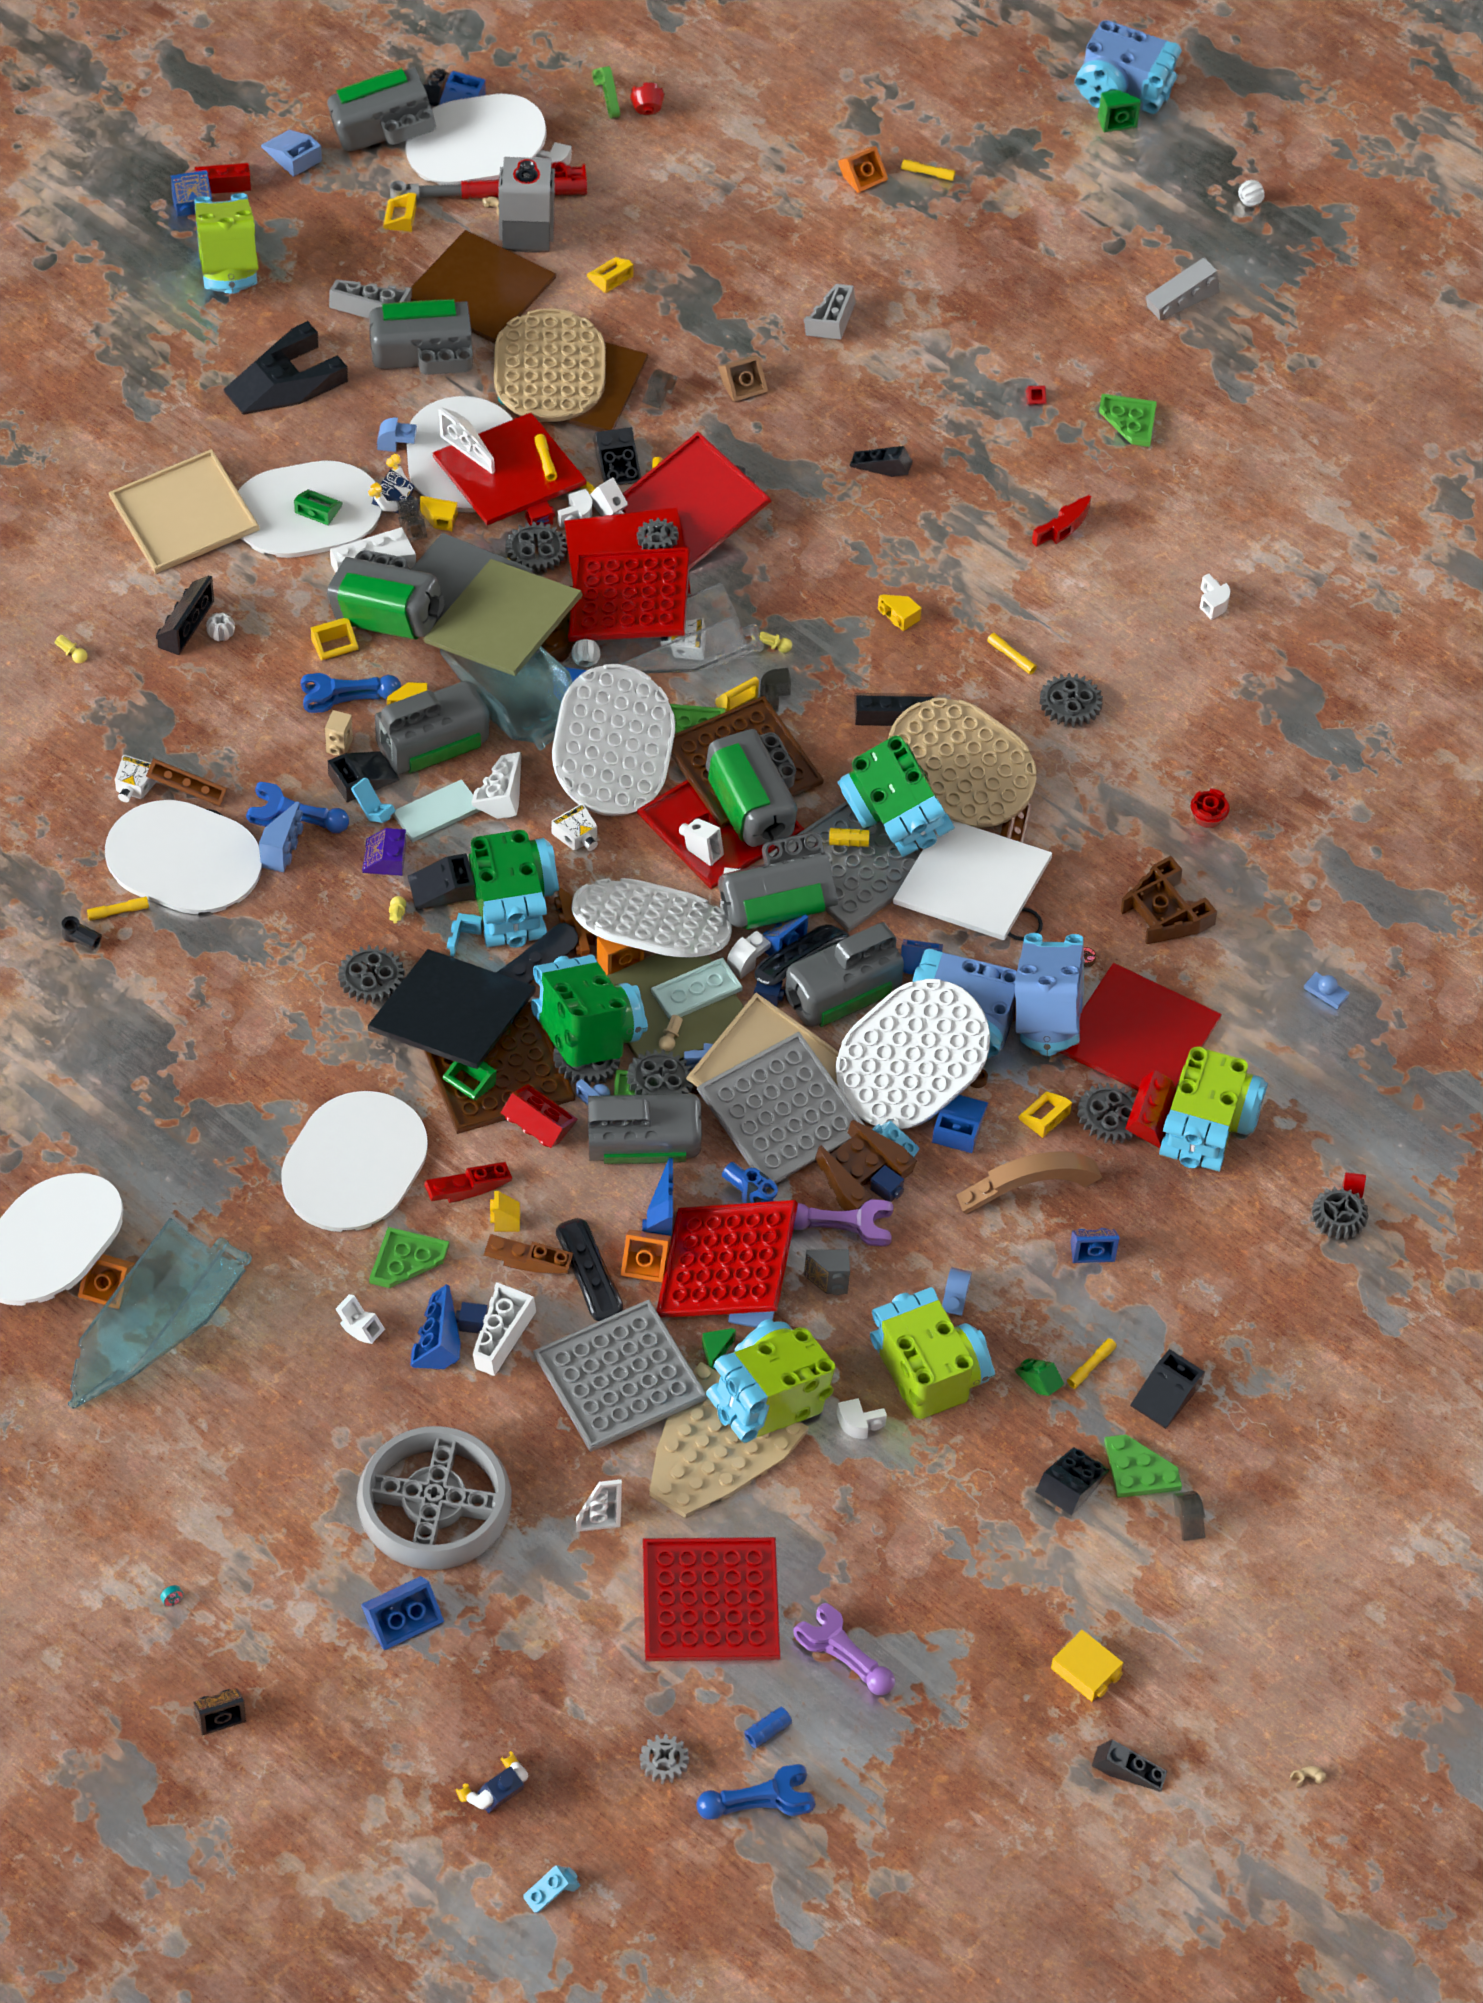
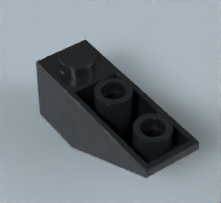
(435, 85)
(884, 461)
(1128, 1766)

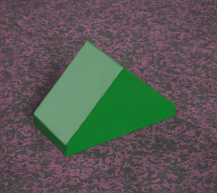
(717, 1344)

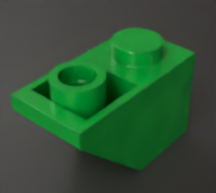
(1040, 1376)

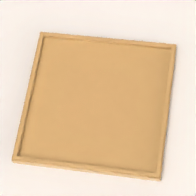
(183, 511)
(753, 1031)

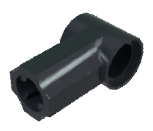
(80, 933)

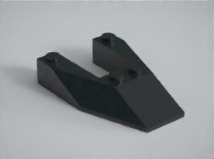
(277, 383)

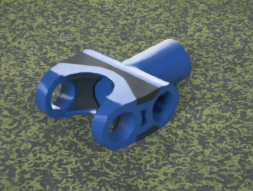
(750, 1182)

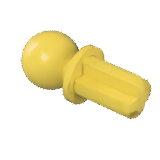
(784, 644)
(78, 654)
(397, 908)

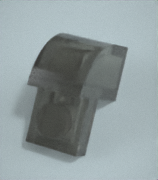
(658, 386)
(410, 519)
(775, 684)
(1191, 1513)

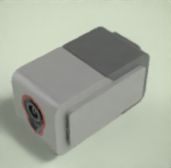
(526, 204)

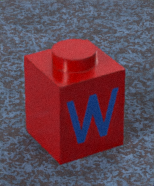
(540, 513)

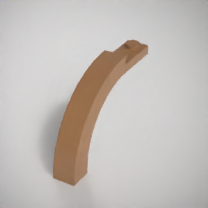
(1027, 1170)

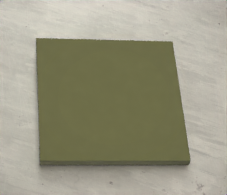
(503, 617)
(697, 1027)

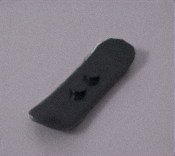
(555, 943)
(775, 966)
(589, 1268)

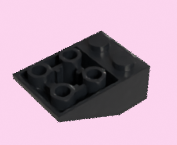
(617, 455)
(352, 767)
(443, 882)
(1168, 1388)
(1071, 1480)

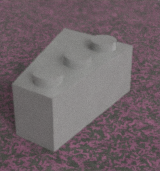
(832, 314)

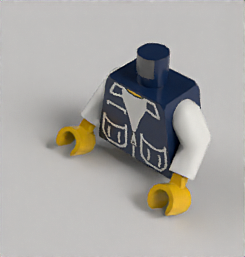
(392, 488)
(499, 1788)

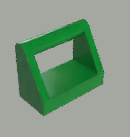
(314, 510)
(484, 1074)

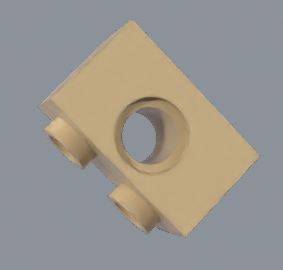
(338, 733)

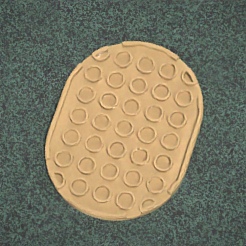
(549, 365)
(970, 760)

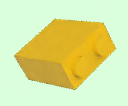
(1087, 1666)

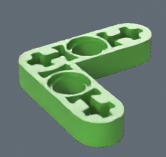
(604, 77)

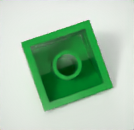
(1118, 111)

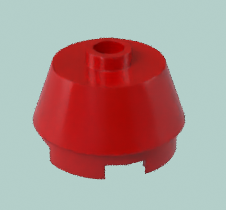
(647, 98)
(1209, 808)

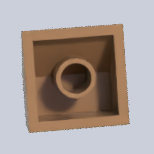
(743, 378)

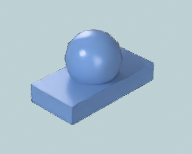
(1326, 989)
(583, 1090)

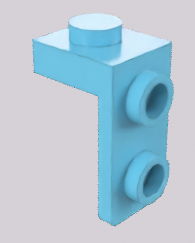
(370, 803)
(466, 924)
(893, 1133)
(550, 1886)

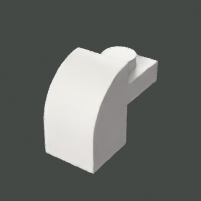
(558, 153)
(578, 507)
(1216, 597)
(744, 953)
(357, 1322)
(857, 1423)

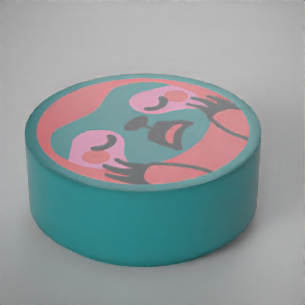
(171, 1595)

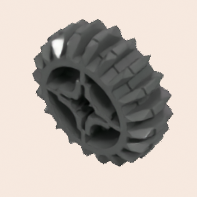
(1330, 1204)

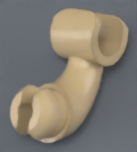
(491, 201)
(1310, 1771)

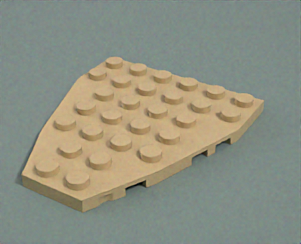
(706, 1460)

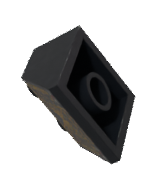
(220, 1711)

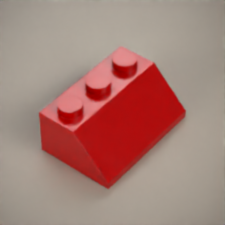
(227, 177)
(1151, 1108)
(538, 1116)

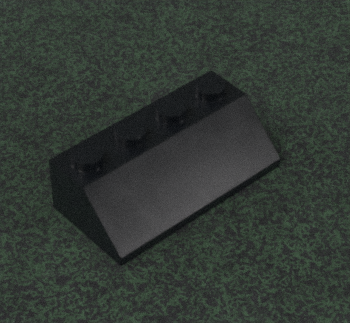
(186, 616)
(884, 708)

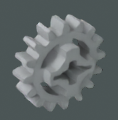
(666, 1767)

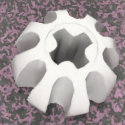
(1251, 193)
(220, 626)
(586, 653)

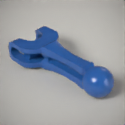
(335, 691)
(335, 819)
(771, 1794)

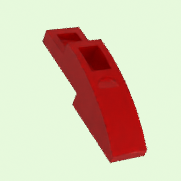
(1068, 520)
(469, 1184)

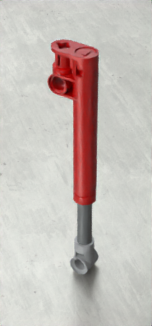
(567, 182)

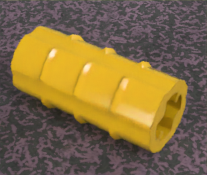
(849, 837)

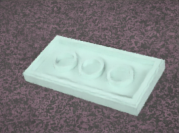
(436, 811)
(696, 988)

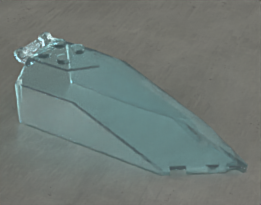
(520, 704)
(155, 1308)

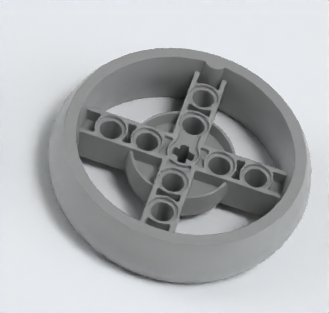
(444, 1443)

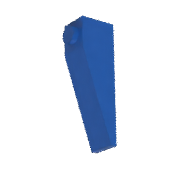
(660, 1210)
(439, 1336)

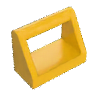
(405, 222)
(615, 277)
(331, 631)
(739, 695)
(1052, 1119)

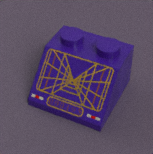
(385, 852)

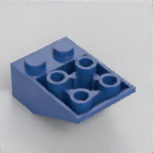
(462, 86)
(960, 1123)

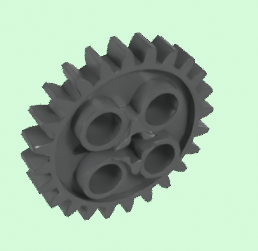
(550, 544)
(1071, 700)
(365, 983)
(589, 1072)
(659, 1074)
(1106, 1112)

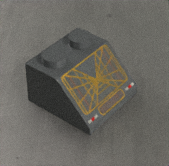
(828, 1270)

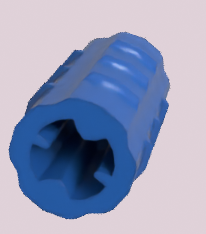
(768, 1727)

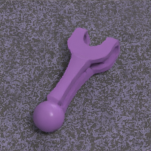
(856, 1221)
(833, 1640)

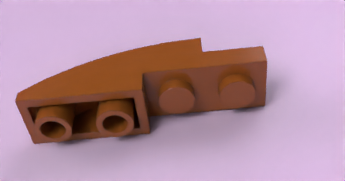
(585, 937)
(527, 1257)

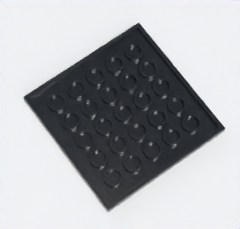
(452, 1008)

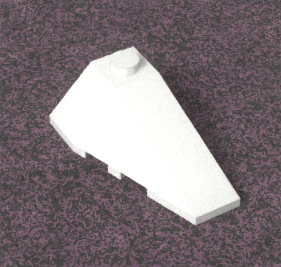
(462, 435)
(501, 789)
(602, 1507)

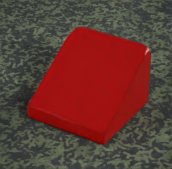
(1036, 395)
(702, 814)
(1355, 1182)

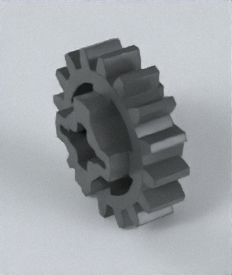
(657, 535)

